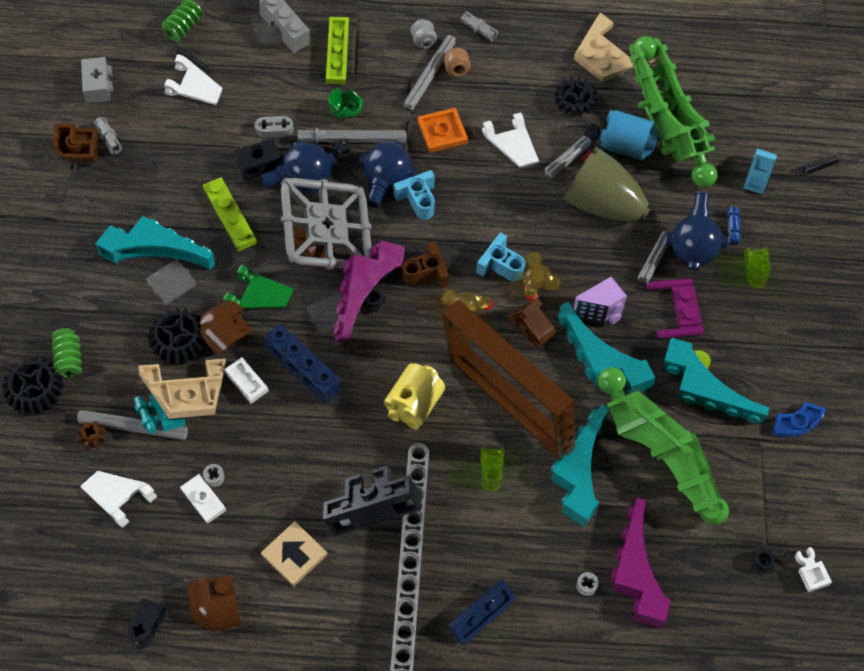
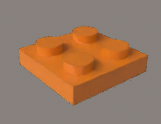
(442, 130)

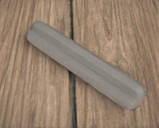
(568, 156)
(653, 259)

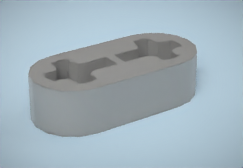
(274, 126)

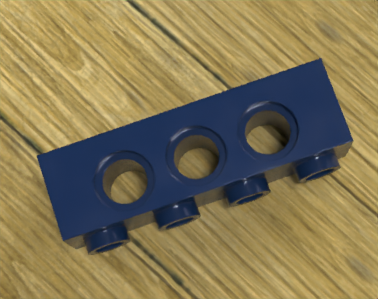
(302, 363)

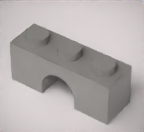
(294, 31)

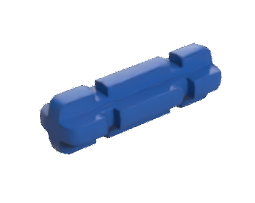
(733, 225)

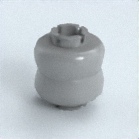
(423, 33)

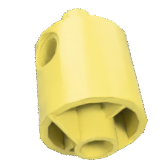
(414, 395)

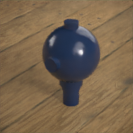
(302, 162)
(383, 167)
(697, 238)

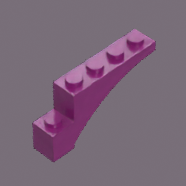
(359, 279)
(635, 575)

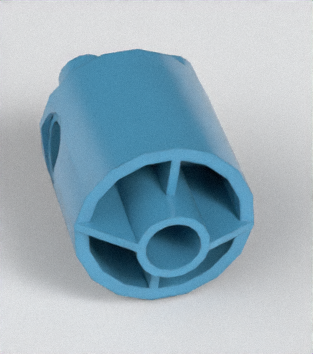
(629, 135)

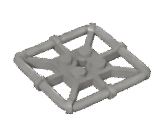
(316, 214)

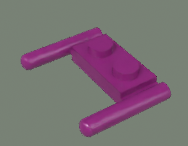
(685, 306)

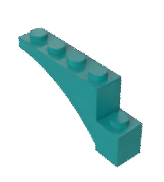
(151, 240)
(598, 355)
(704, 389)
(574, 471)

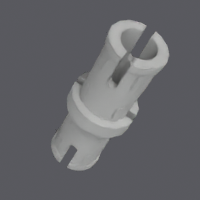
(479, 26)
(108, 135)

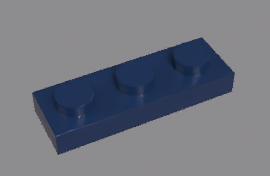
(482, 612)

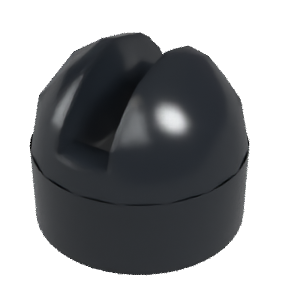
(592, 132)

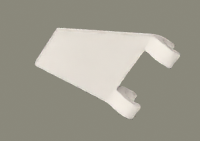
(195, 83)
(513, 143)
(113, 491)

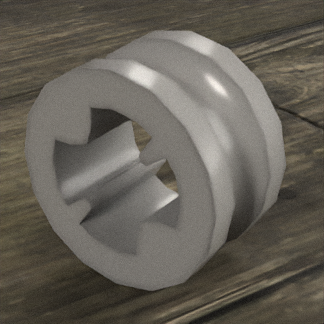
(215, 482)
(588, 577)

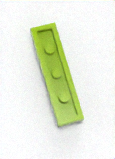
(337, 50)
(229, 214)

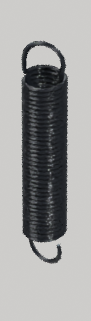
(181, 51)
(820, 164)

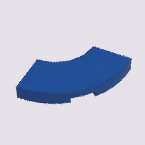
(799, 422)

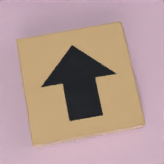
(294, 554)

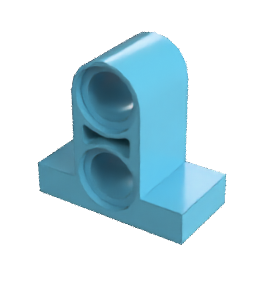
(760, 171)
(417, 199)
(503, 265)

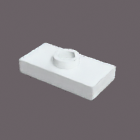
(246, 380)
(203, 498)

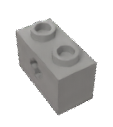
(95, 80)

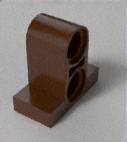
(423, 272)
(533, 322)

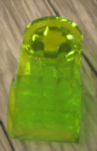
(757, 263)
(491, 464)

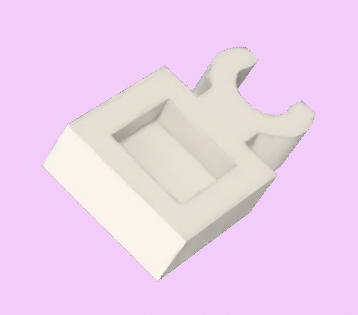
(813, 574)

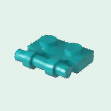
(161, 419)

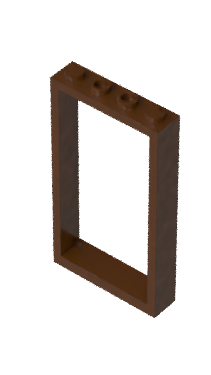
(464, 325)

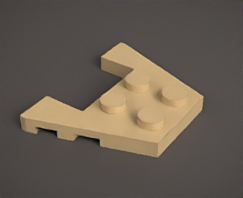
(600, 55)
(186, 396)

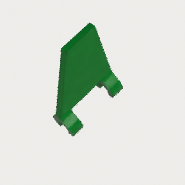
(261, 292)

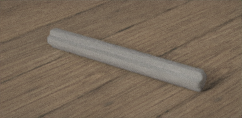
(429, 73)
(128, 424)

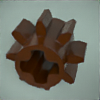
(87, 435)

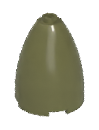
(607, 190)

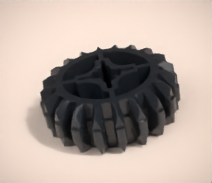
(170, 326)
(32, 394)

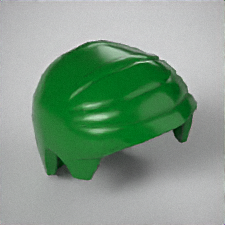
(345, 104)

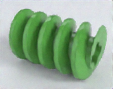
(181, 20)
(66, 353)

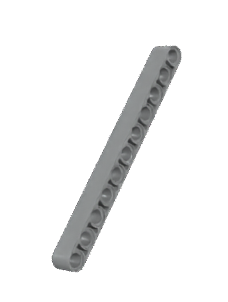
(410, 554)

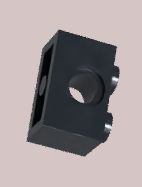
(267, 160)

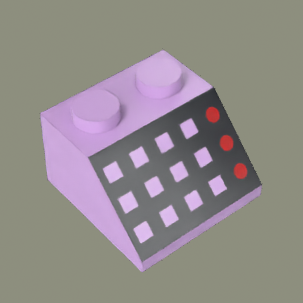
(601, 304)

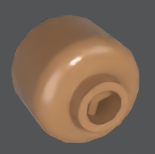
(457, 62)

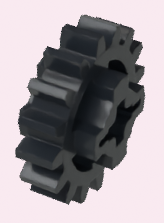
(573, 96)

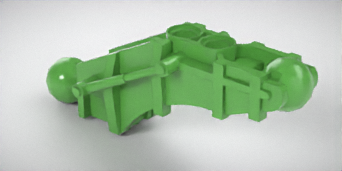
(676, 121)
(646, 423)

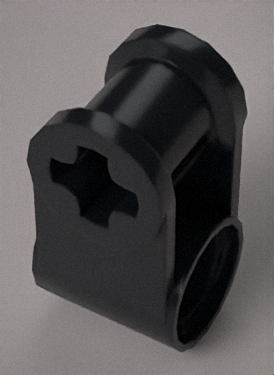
(147, 619)

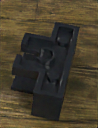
(371, 505)

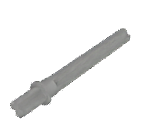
(352, 135)

